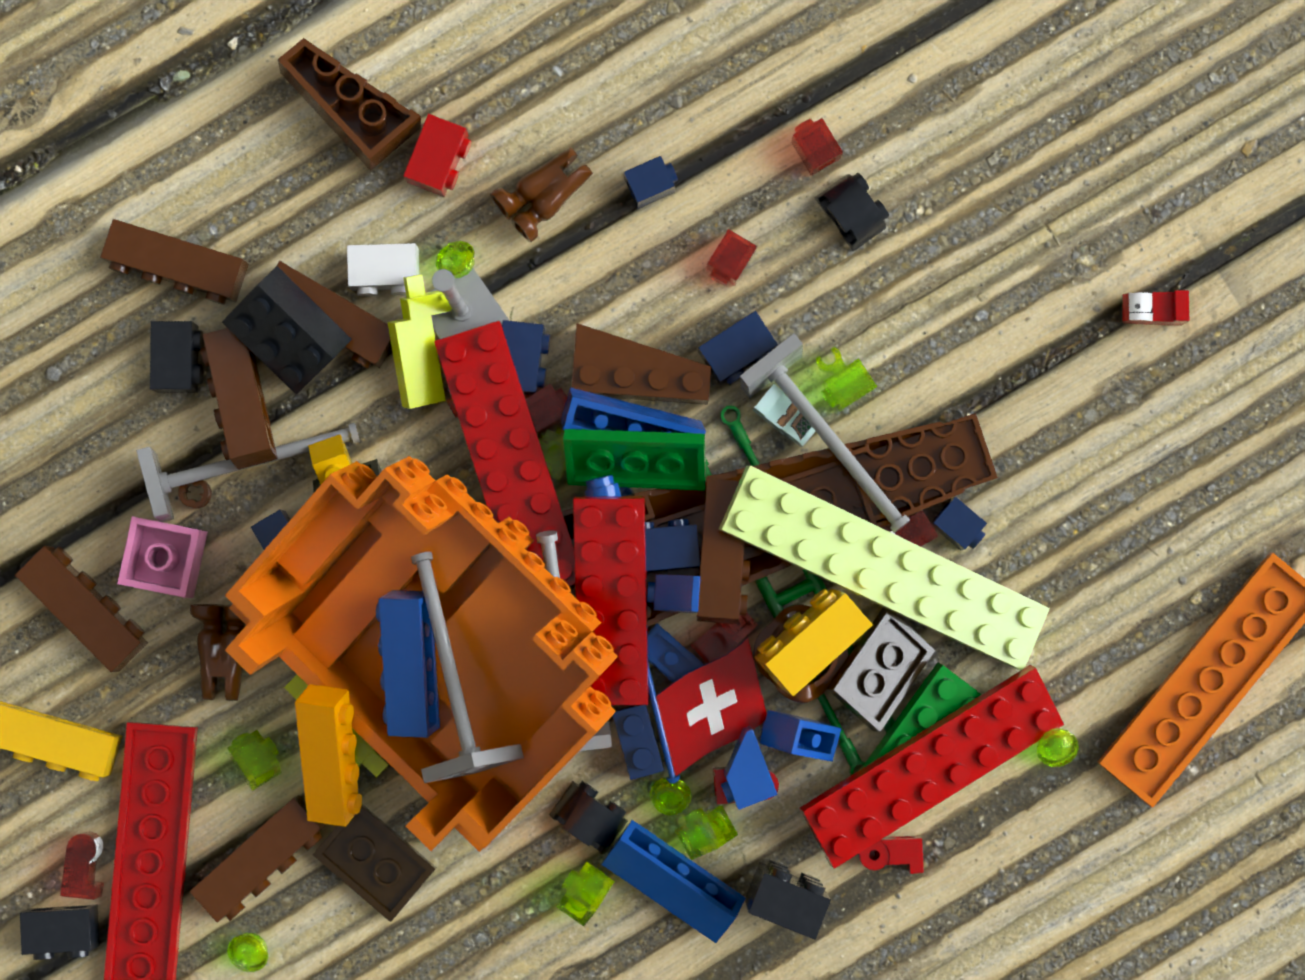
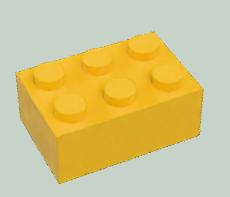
(812, 640)

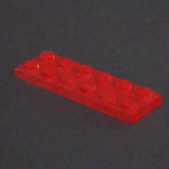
(613, 582)

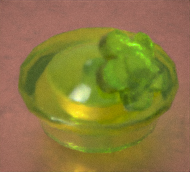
(456, 258)
(1057, 747)
(670, 798)
(248, 952)

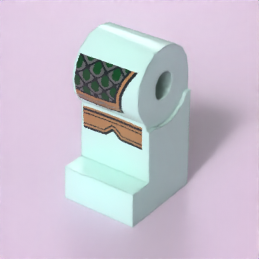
(784, 416)

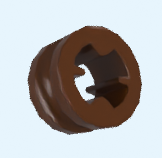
(193, 503)

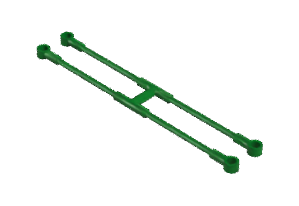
(776, 601)

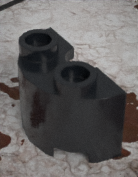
(853, 210)
(588, 817)

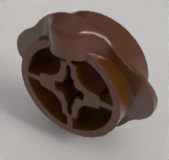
(817, 685)

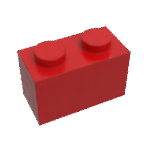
(437, 155)

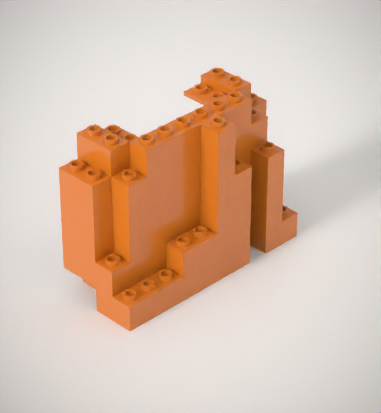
(512, 626)

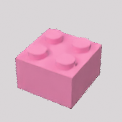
(162, 557)

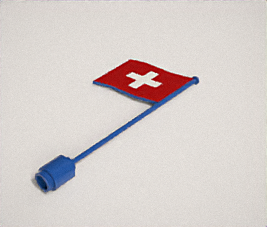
(706, 704)

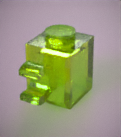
(847, 383)

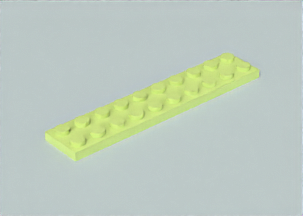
(883, 568)

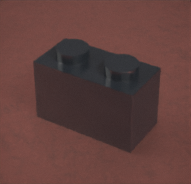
(175, 357)
(59, 930)

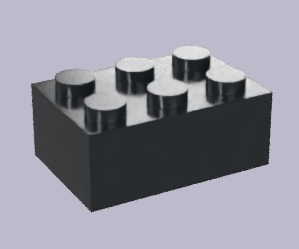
(286, 330)
(787, 899)

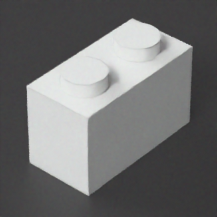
(381, 267)

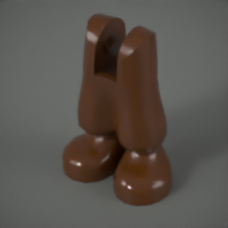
(546, 189)
(211, 648)

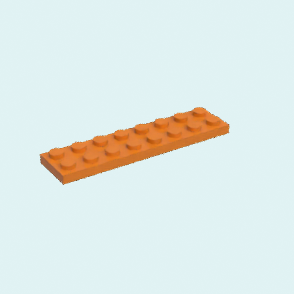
(1209, 681)

